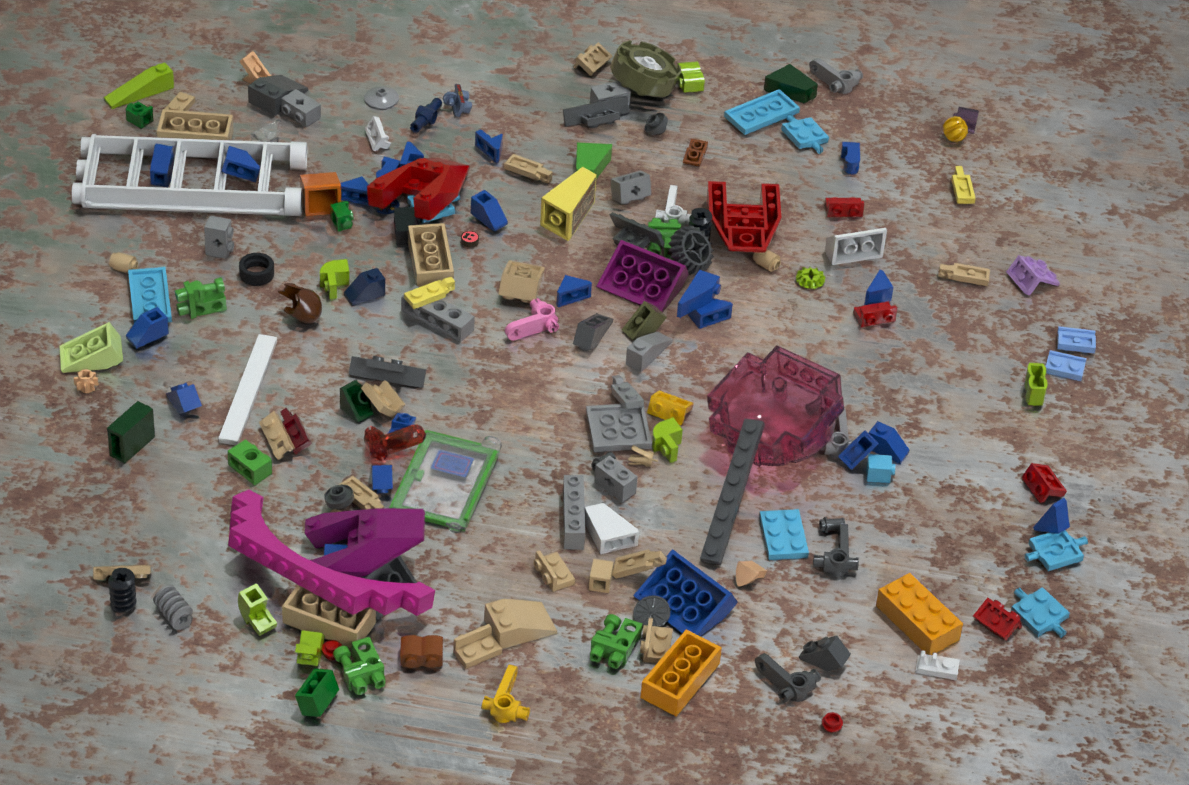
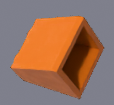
(319, 192)

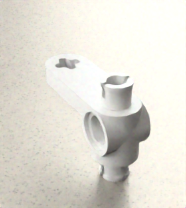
(673, 211)

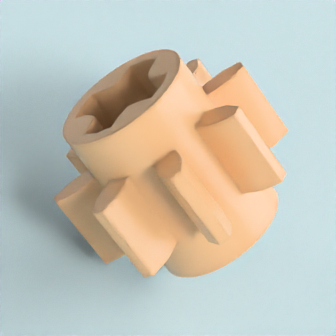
(86, 381)

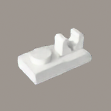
(376, 134)
(937, 666)

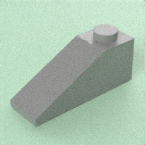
(646, 350)

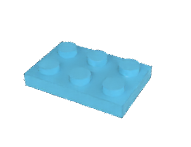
(783, 534)

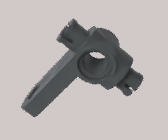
(837, 560)
(790, 686)

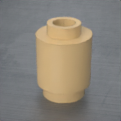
(767, 260)
(123, 262)

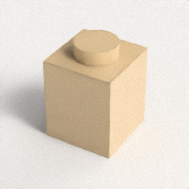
(601, 575)

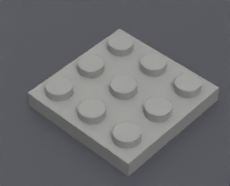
(617, 428)

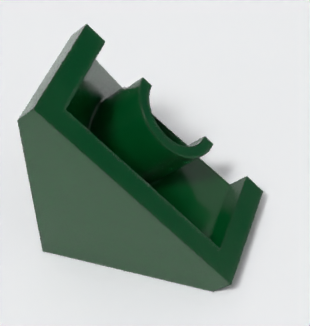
(355, 401)

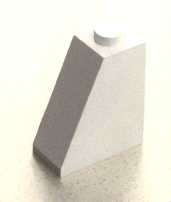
(609, 529)

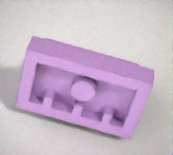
(1029, 272)

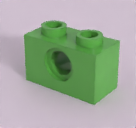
(250, 462)

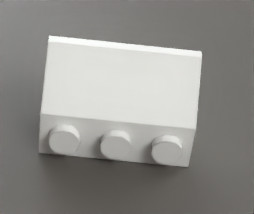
(856, 246)

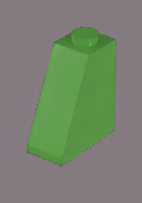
(593, 156)

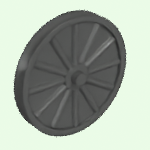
(652, 607)

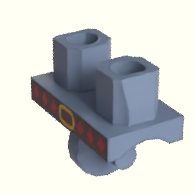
(458, 100)

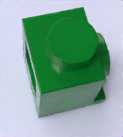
(139, 114)
(341, 215)

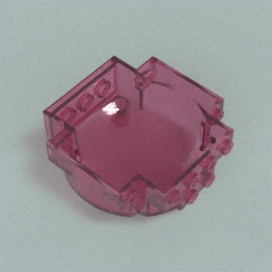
(787, 394)

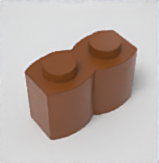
(421, 651)

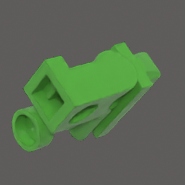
(667, 231)
(201, 298)
(615, 647)
(363, 672)

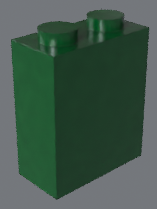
(131, 432)

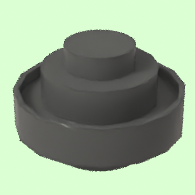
(656, 124)
(339, 496)

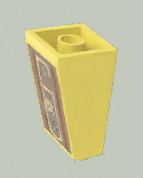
(568, 203)

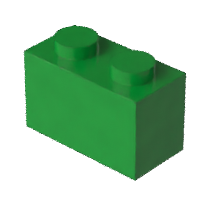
(317, 692)

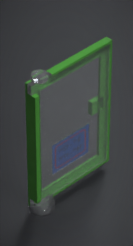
(447, 478)

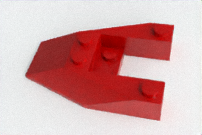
(431, 181)
(744, 225)

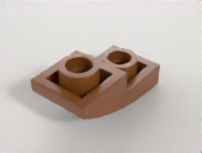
(695, 152)

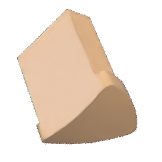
(748, 571)

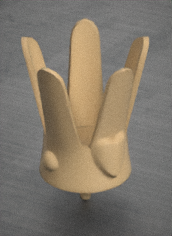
(644, 459)

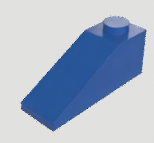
(700, 292)

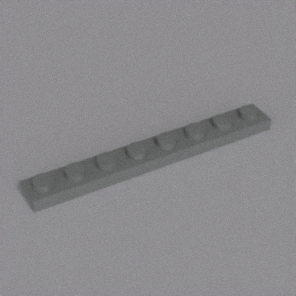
(732, 491)

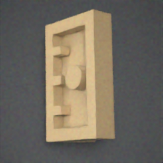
(593, 59)
(384, 398)
(553, 571)
(656, 643)
(476, 646)

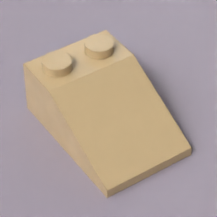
(521, 281)
(518, 621)

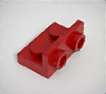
(844, 207)
(875, 314)
(1043, 482)
(997, 619)

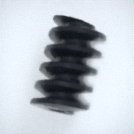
(703, 219)
(122, 590)

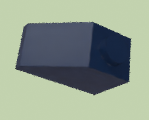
(366, 287)

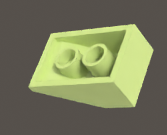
(92, 351)

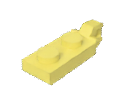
(962, 187)
(429, 293)

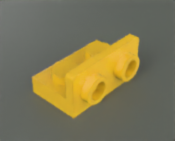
(669, 406)

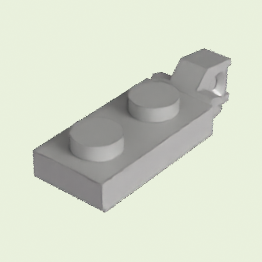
(626, 393)

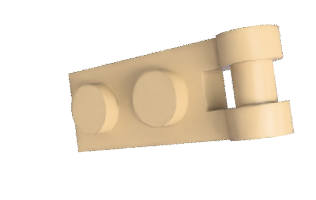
(276, 435)

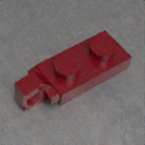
(295, 431)

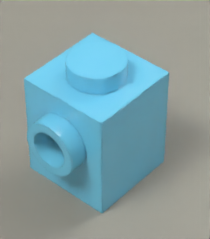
(879, 468)

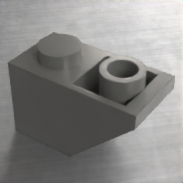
(825, 653)

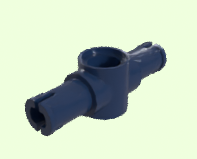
(426, 115)

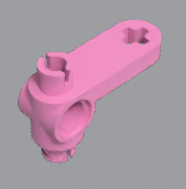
(542, 319)

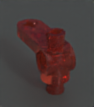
(384, 445)

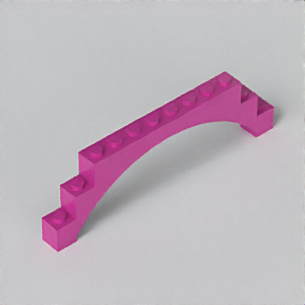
(351, 593)

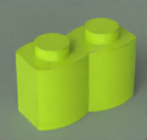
(691, 77)
(1035, 384)

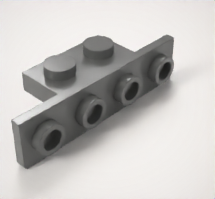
(597, 112)
(634, 232)
(386, 371)

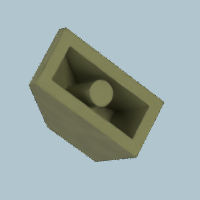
(644, 321)

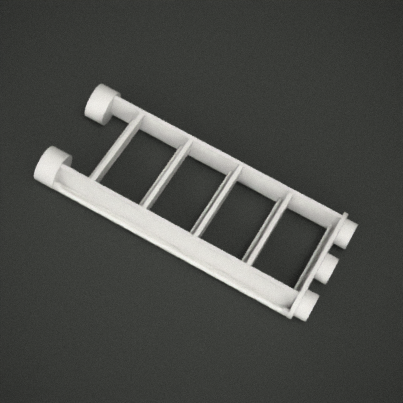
(184, 199)

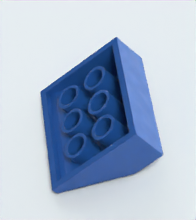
(692, 595)

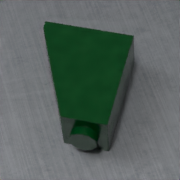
(791, 83)

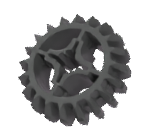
(691, 239)

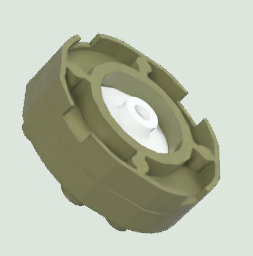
(645, 69)

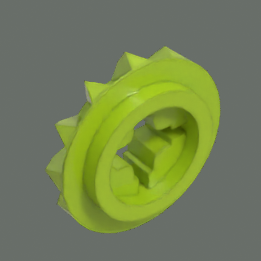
(805, 281)

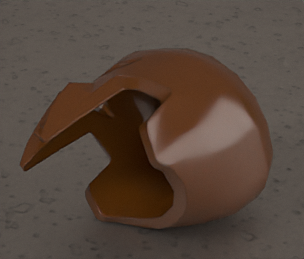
(307, 308)

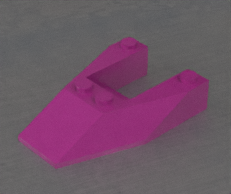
(372, 536)

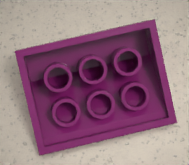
(642, 276)

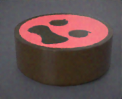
(469, 239)

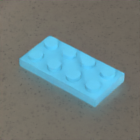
(761, 112)
(149, 291)

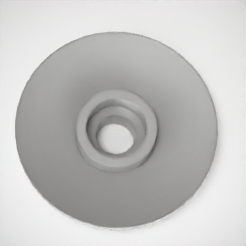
(381, 98)

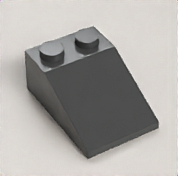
(268, 91)

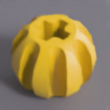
(955, 129)

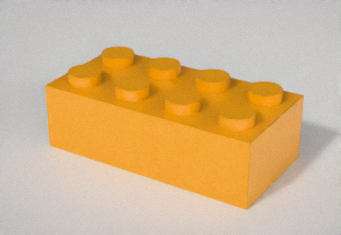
(919, 614)
(680, 672)

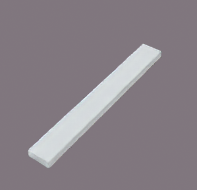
(248, 390)

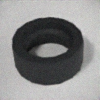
(256, 278)

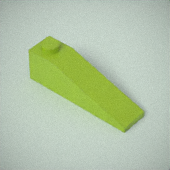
(148, 83)

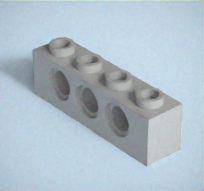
(442, 317)
(573, 512)

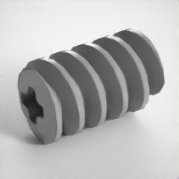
(173, 607)

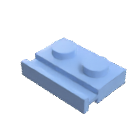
(1076, 340)
(1065, 365)

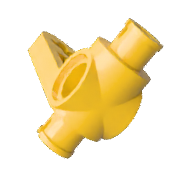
(503, 705)

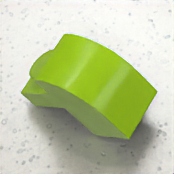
(334, 274)
(666, 437)
(253, 609)
(310, 648)

